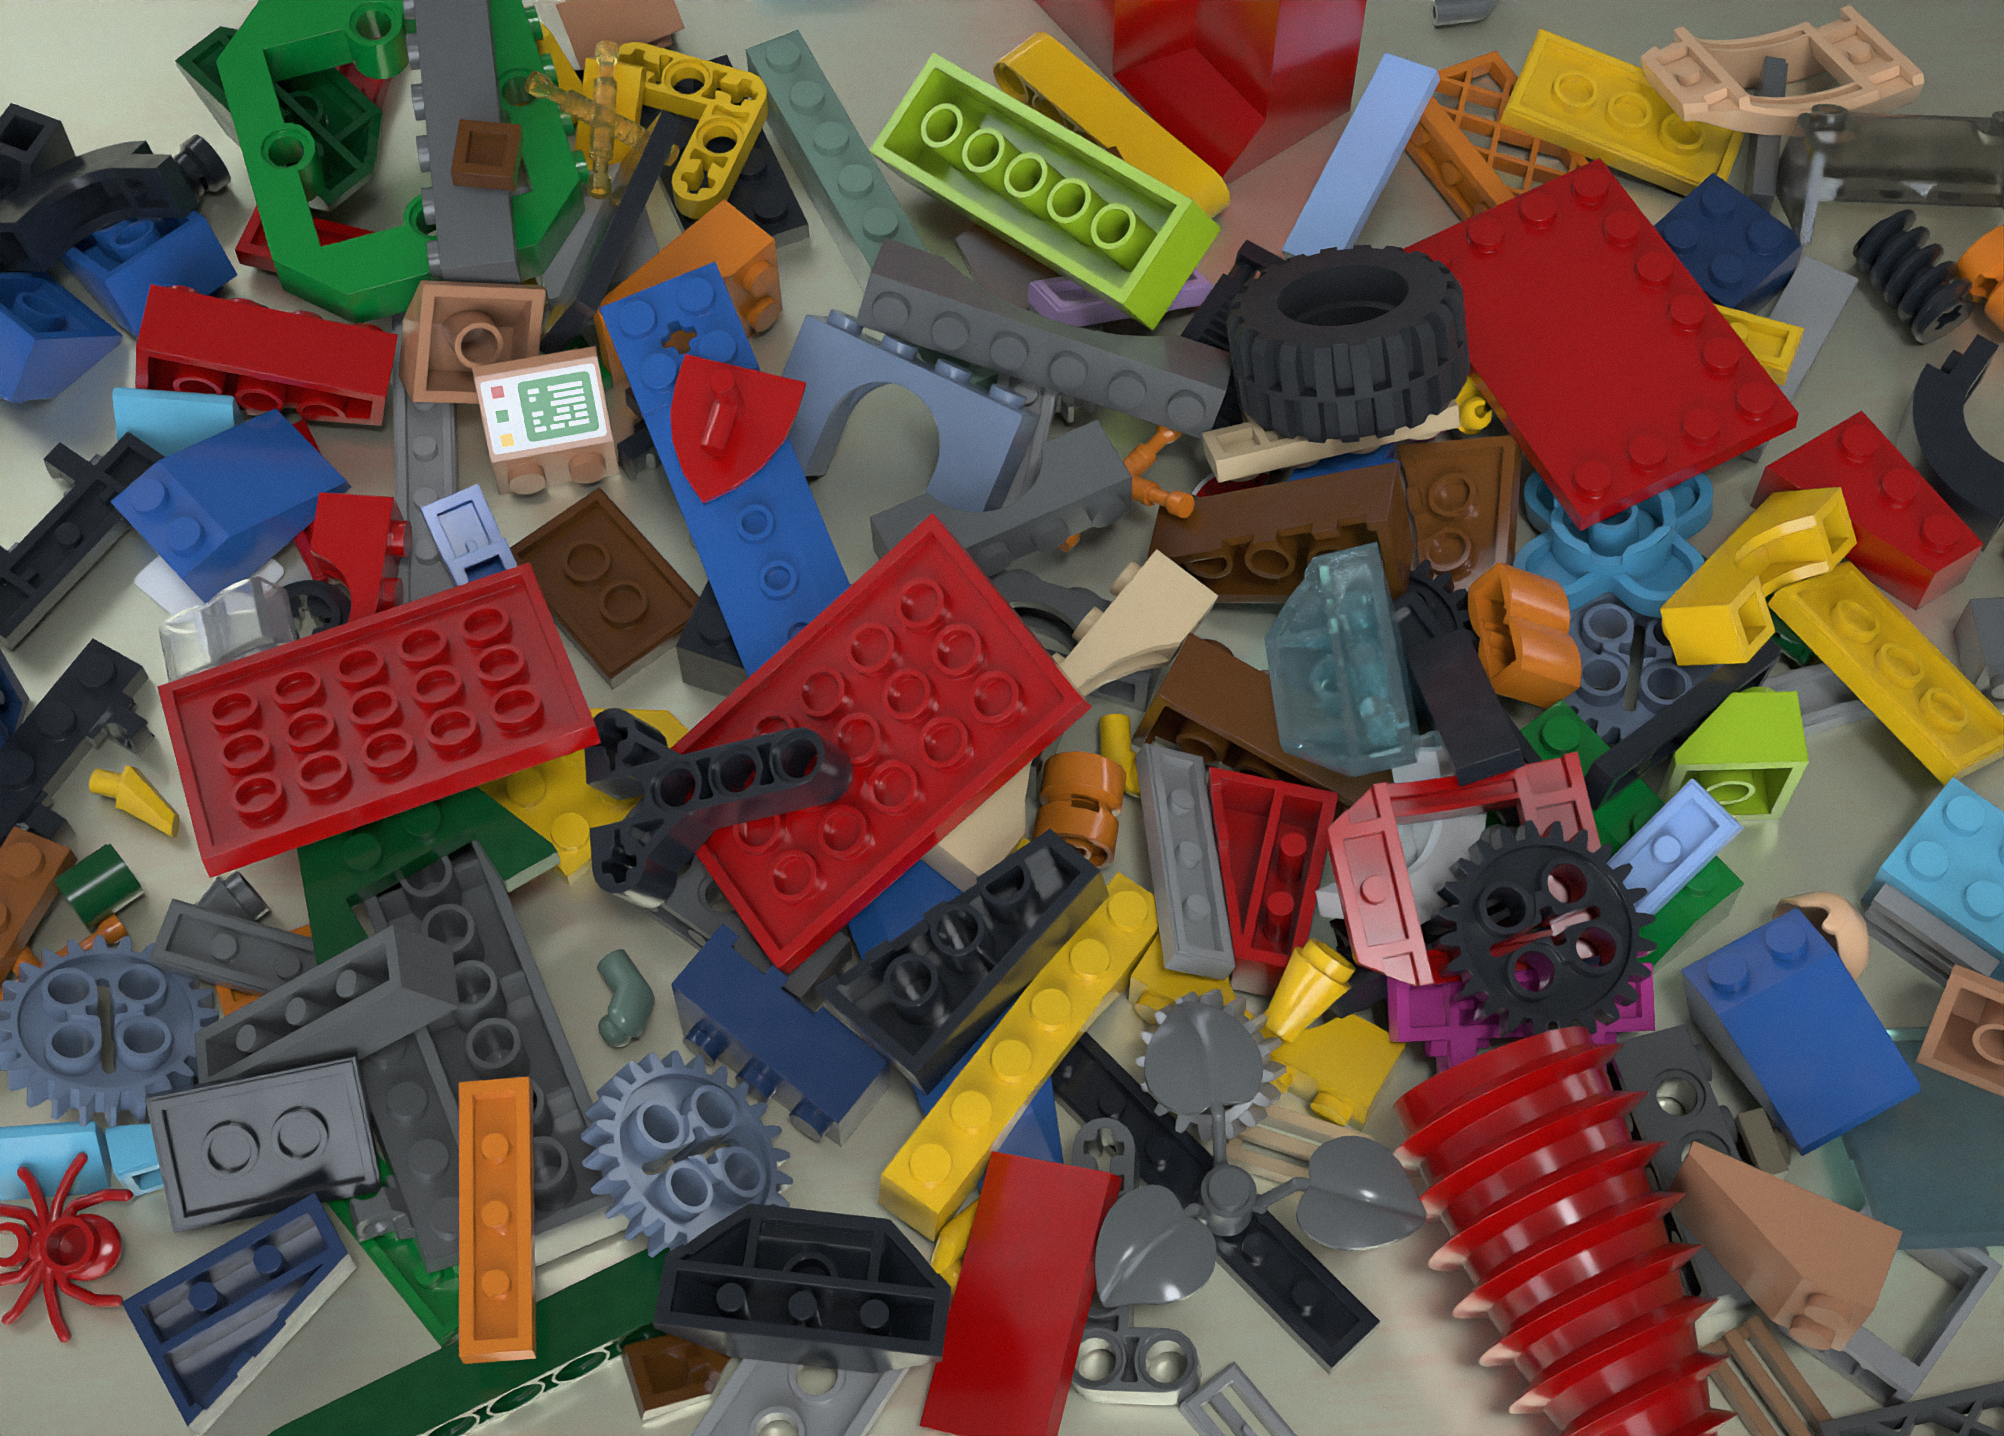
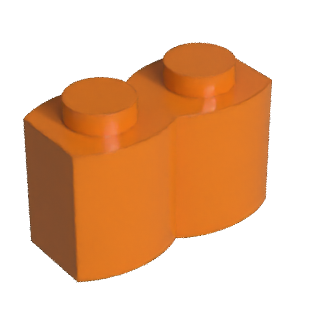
(1524, 635)

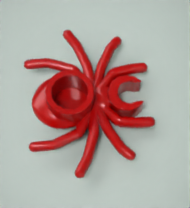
(60, 1246)

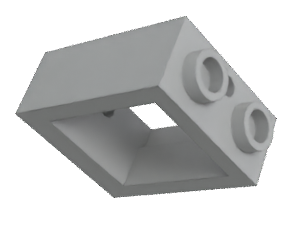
(1882, 1369)

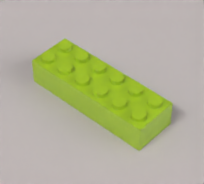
(1046, 190)

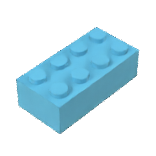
(1954, 867)

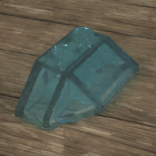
(1343, 668)

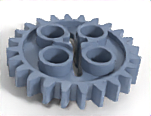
(1607, 667)
(55, 1030)
(678, 1114)

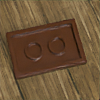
(607, 587)

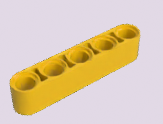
(1075, 96)

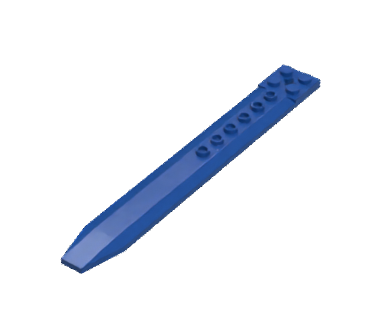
(772, 578)

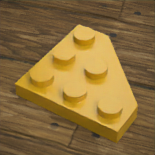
(561, 803)

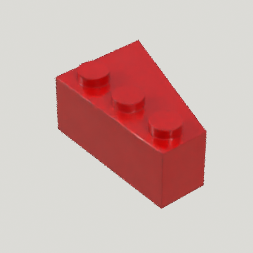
(1270, 867)

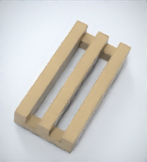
(1290, 1122)

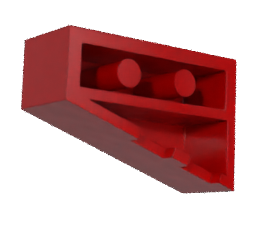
(1902, 526)

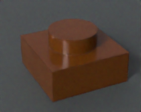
(487, 155)

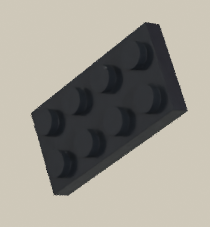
(761, 188)

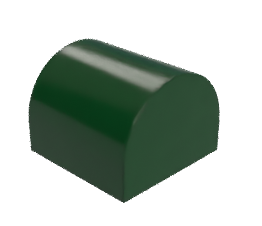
(98, 886)

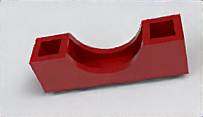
(361, 547)

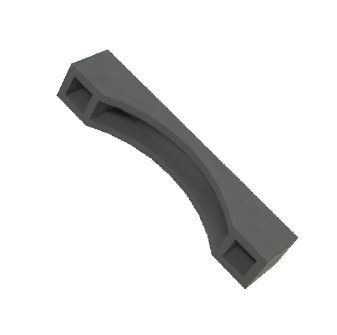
(1142, 376)

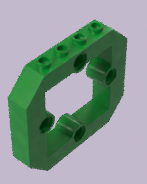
(382, 270)

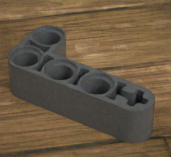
(1114, 1326)

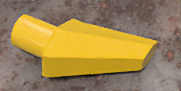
(137, 797)

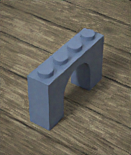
(978, 429)

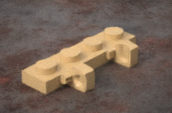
(1248, 449)

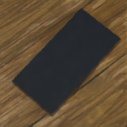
(609, 234)

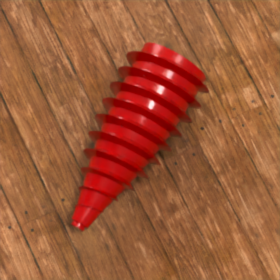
(1562, 1237)

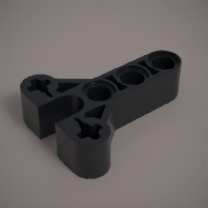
(645, 853)

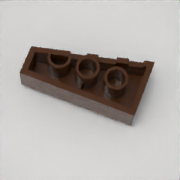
(1262, 538)
(1228, 716)

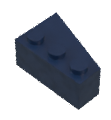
(777, 1042)
(238, 1307)

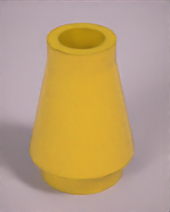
(1308, 987)

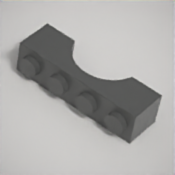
(1077, 488)
(1056, 614)

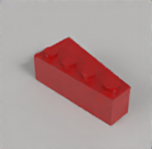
(264, 356)

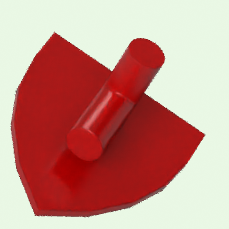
(729, 422)

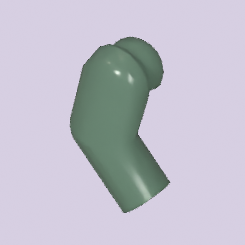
(631, 1000)

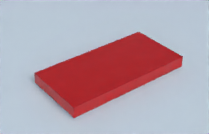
(1020, 1299)

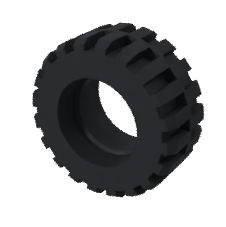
(1348, 343)

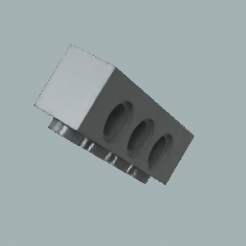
(694, 920)
(1676, 1068)

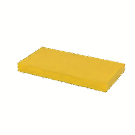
(1614, 114)
(1894, 671)

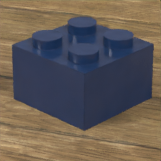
(1731, 245)

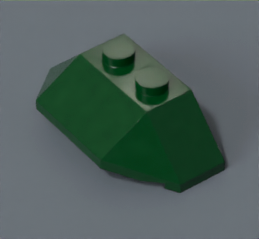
(323, 102)

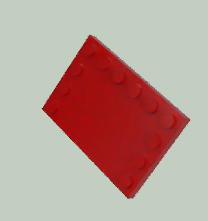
(1602, 346)
(932, 702)
(373, 718)

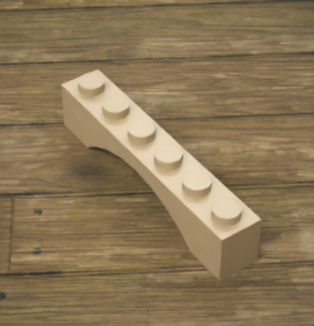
(1137, 632)

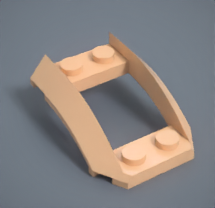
(1709, 76)

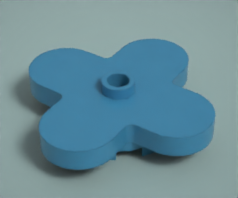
(1632, 554)

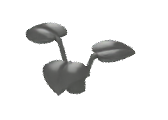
(1163, 1255)

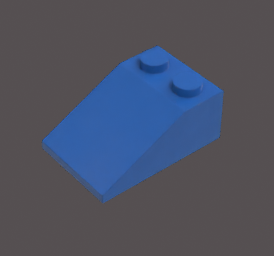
(141, 251)
(230, 501)
(1797, 1031)

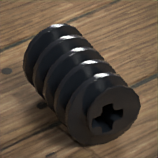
(1910, 276)

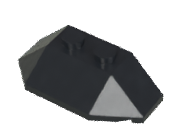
(806, 1291)

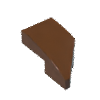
(671, 1373)

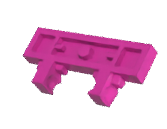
(1454, 1035)

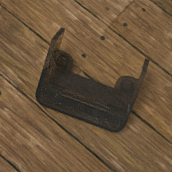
(1888, 161)

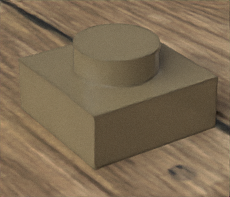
(1761, 1144)

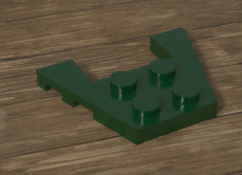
(377, 855)

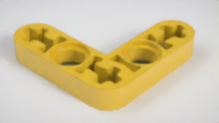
(715, 114)

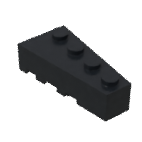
(967, 960)

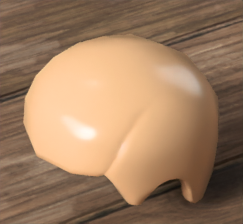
(1837, 922)

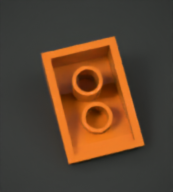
(745, 261)

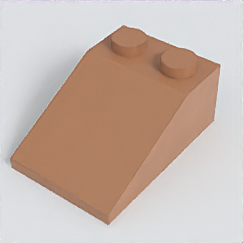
(1786, 1247)

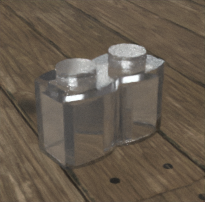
(231, 626)

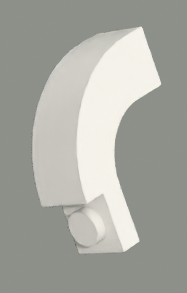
(1426, 846)

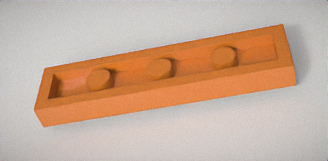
(496, 1221)

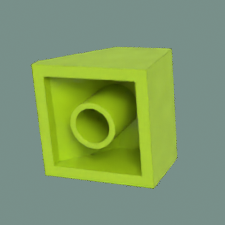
(1745, 754)

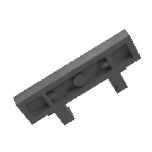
(418, 1152)

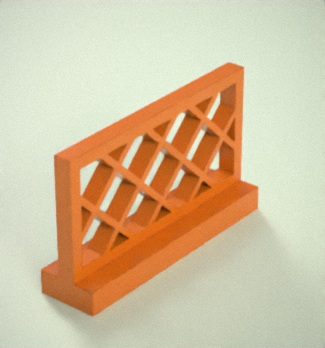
(1466, 171)

